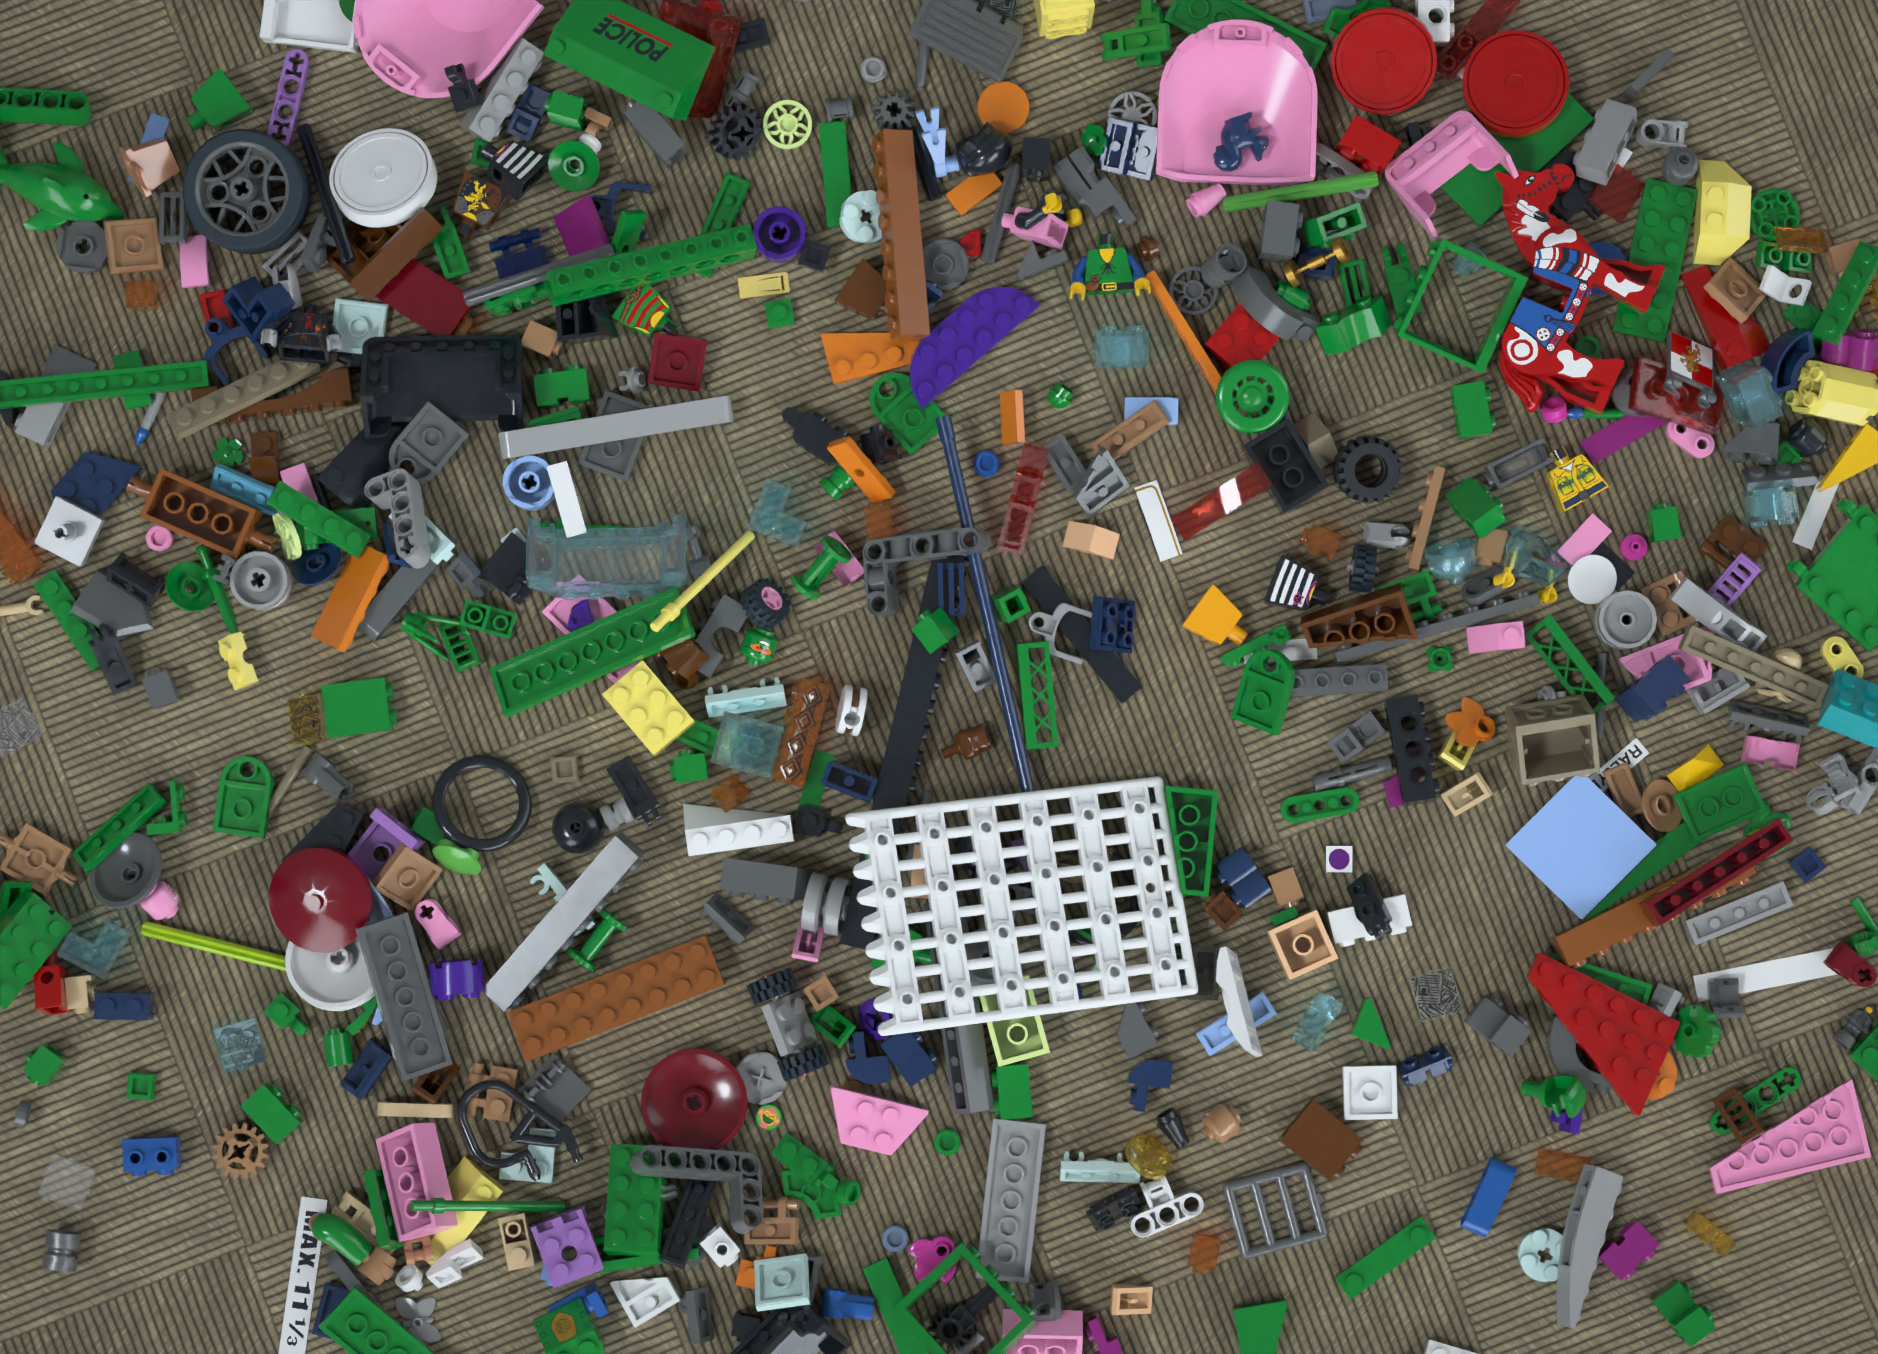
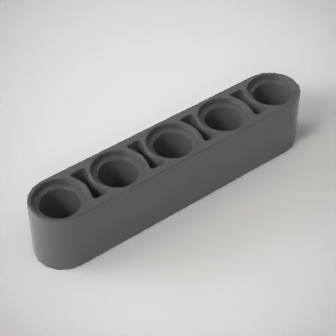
(397, 596)

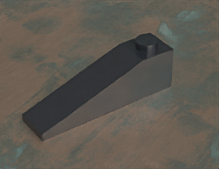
(358, 464)

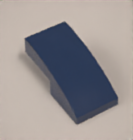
(528, 113)

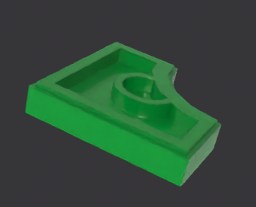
(820, 1200)

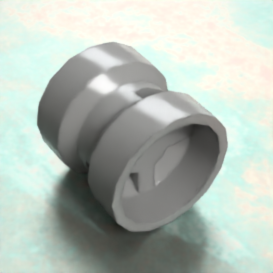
(616, 814)

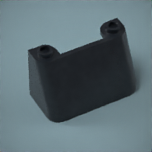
(794, 1332)

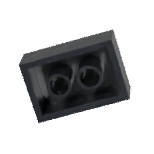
(1287, 466)

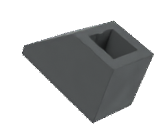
(1754, 444)
(1134, 1031)

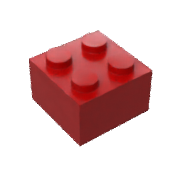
(1367, 146)
(1240, 339)

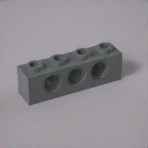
(1340, 680)

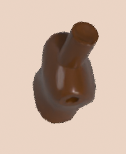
(968, 743)

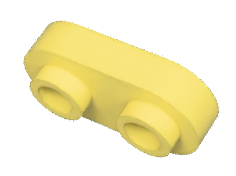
(1843, 659)

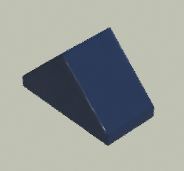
(1321, 273)

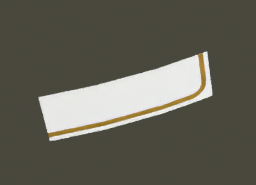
(1158, 520)

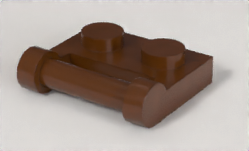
(1734, 539)

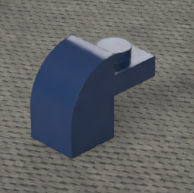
(866, 1068)
(1148, 1073)

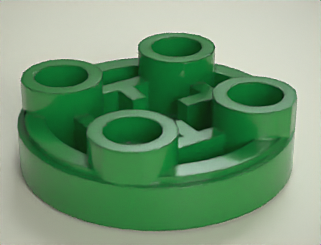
(1773, 209)

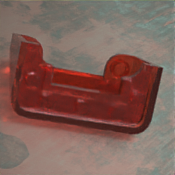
(714, 28)

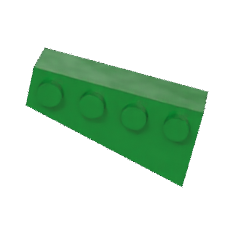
(1193, 829)

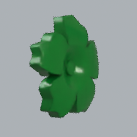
(228, 452)

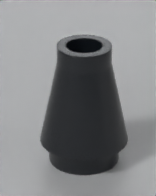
(1172, 1126)

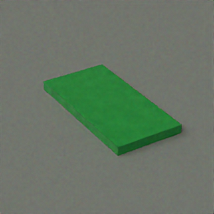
(1479, 191)

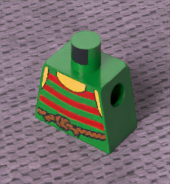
(645, 312)

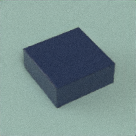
(1806, 864)

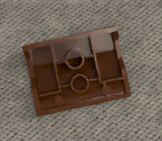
(382, 251)

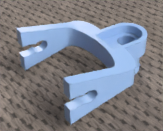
(935, 142)

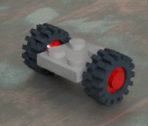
(788, 1024)

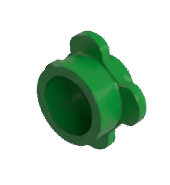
(1444, 653)

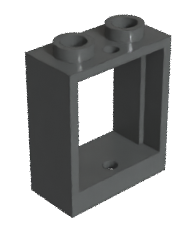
(655, 133)

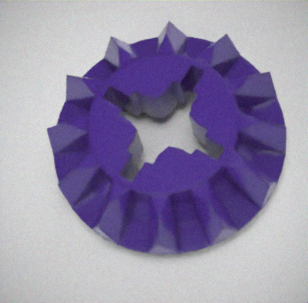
(868, 1020)

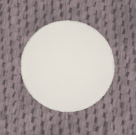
(1592, 579)

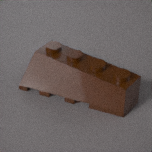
(1361, 620)

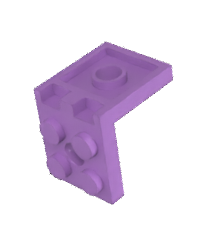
(384, 832)
(564, 1230)

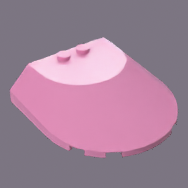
(417, 39)
(1227, 73)

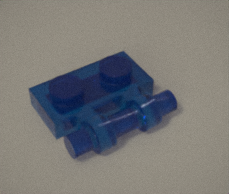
(521, 261)

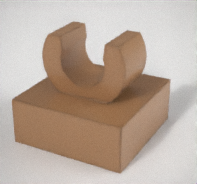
(596, 122)
(821, 993)

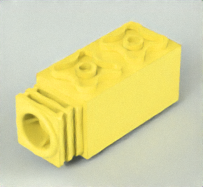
(1063, 17)

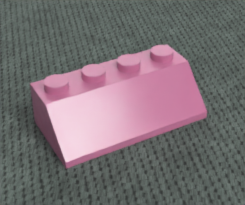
(415, 1171)

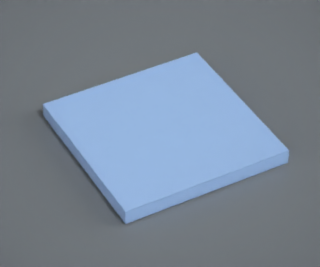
(1581, 845)

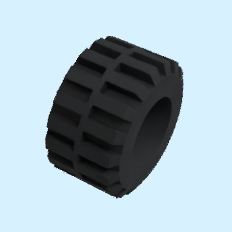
(1388, 476)

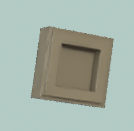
(564, 769)

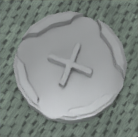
(761, 1077)

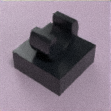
(1414, 133)
(814, 255)

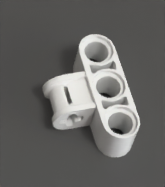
(1158, 1200)

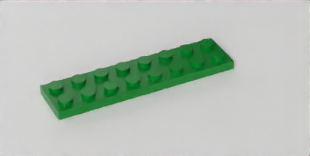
(588, 653)

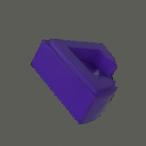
(580, 616)

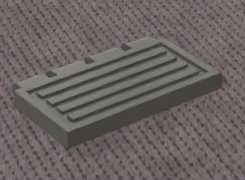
(968, 35)

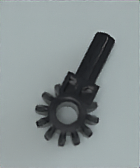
(963, 1317)

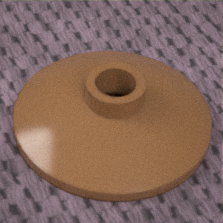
(1660, 805)

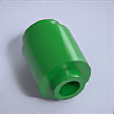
(1293, 295)

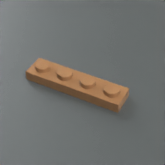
(1427, 507)

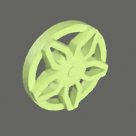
(787, 124)
(287, 536)

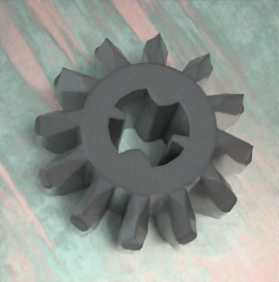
(894, 101)

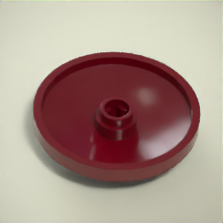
(320, 899)
(694, 1100)

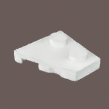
(645, 1297)

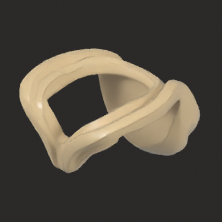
(1785, 657)

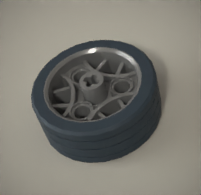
(200, 191)

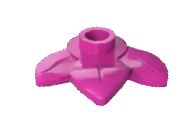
(930, 1258)

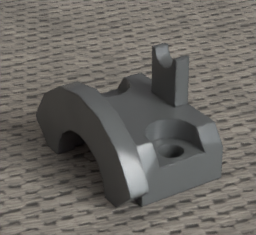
(1724, 997)
(1044, 1300)

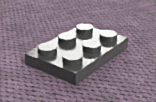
(618, 456)

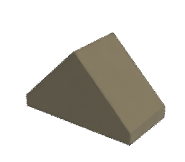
(1317, 440)

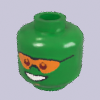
(758, 646)

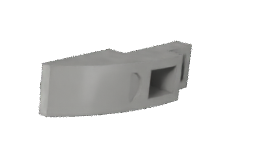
(1717, 615)

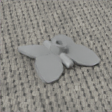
(418, 1317)

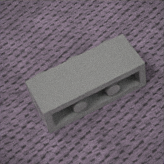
(1605, 141)

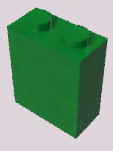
(358, 707)

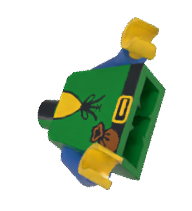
(1107, 271)

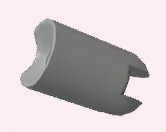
(291, 285)
(1382, 535)

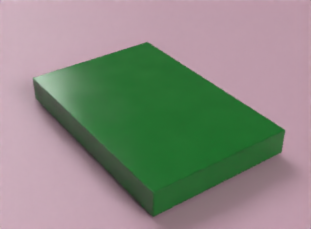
(1719, 802)

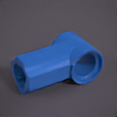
(840, 1304)

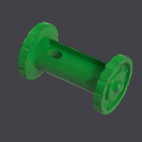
(809, 581)
(597, 940)

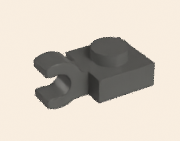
(466, 575)

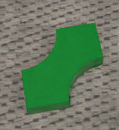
(1339, 17)

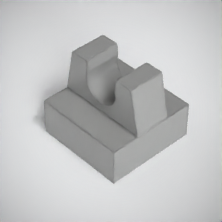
(1665, 1000)

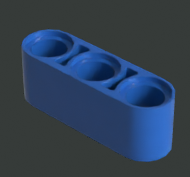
(1488, 1197)

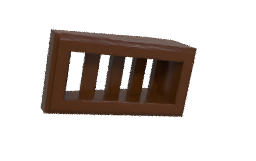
(1756, 1132)

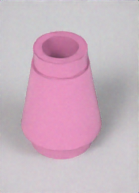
(1205, 200)

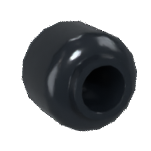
(1808, 437)

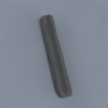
(1003, 205)

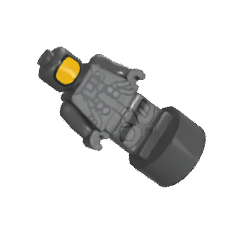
(1858, 1022)

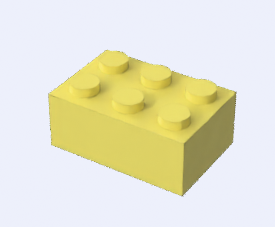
(648, 708)

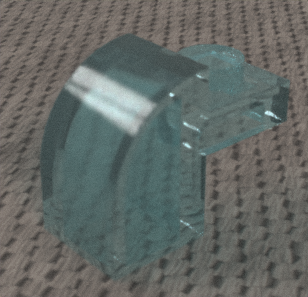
(1316, 1021)

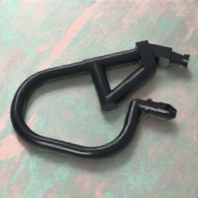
(564, 1131)

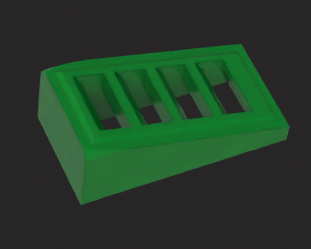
(467, 664)

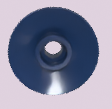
(316, 564)

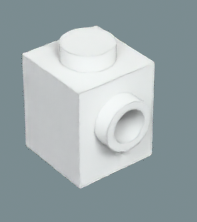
(720, 1246)

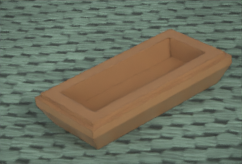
(1624, 789)

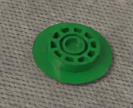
(1252, 396)

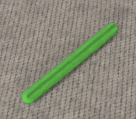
(1301, 191)

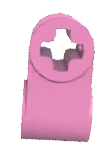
(441, 927)

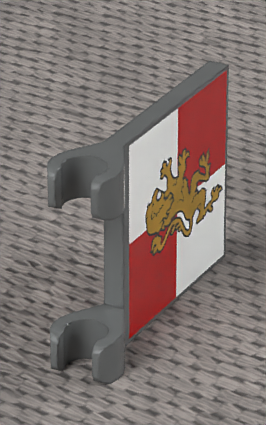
(1692, 364)

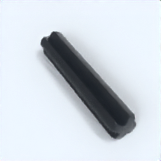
(924, 165)

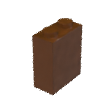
(1321, 1140)

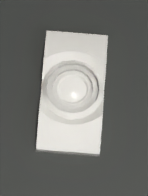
(1236, 1001)

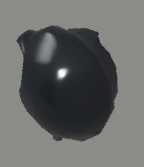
(984, 151)

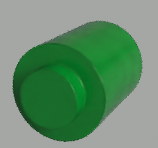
(337, 1047)

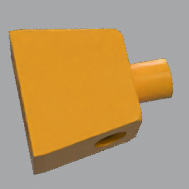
(1215, 619)

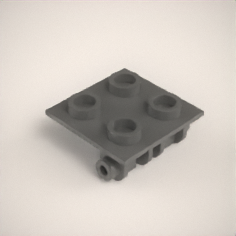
(555, 1088)

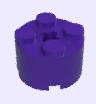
(787, 221)
(456, 977)

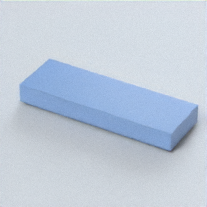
(1218, 1035)

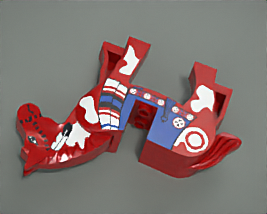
(1560, 258)

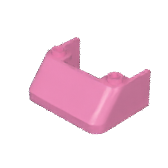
(1439, 158)

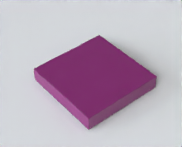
(581, 227)

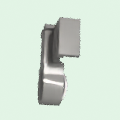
(1839, 787)

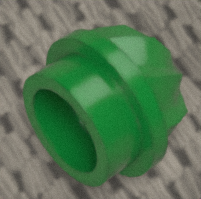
(1060, 395)

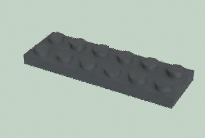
(403, 996)

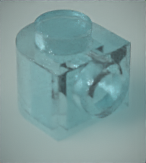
(1465, 266)

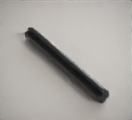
(327, 199)

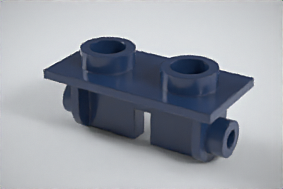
(1413, 1068)

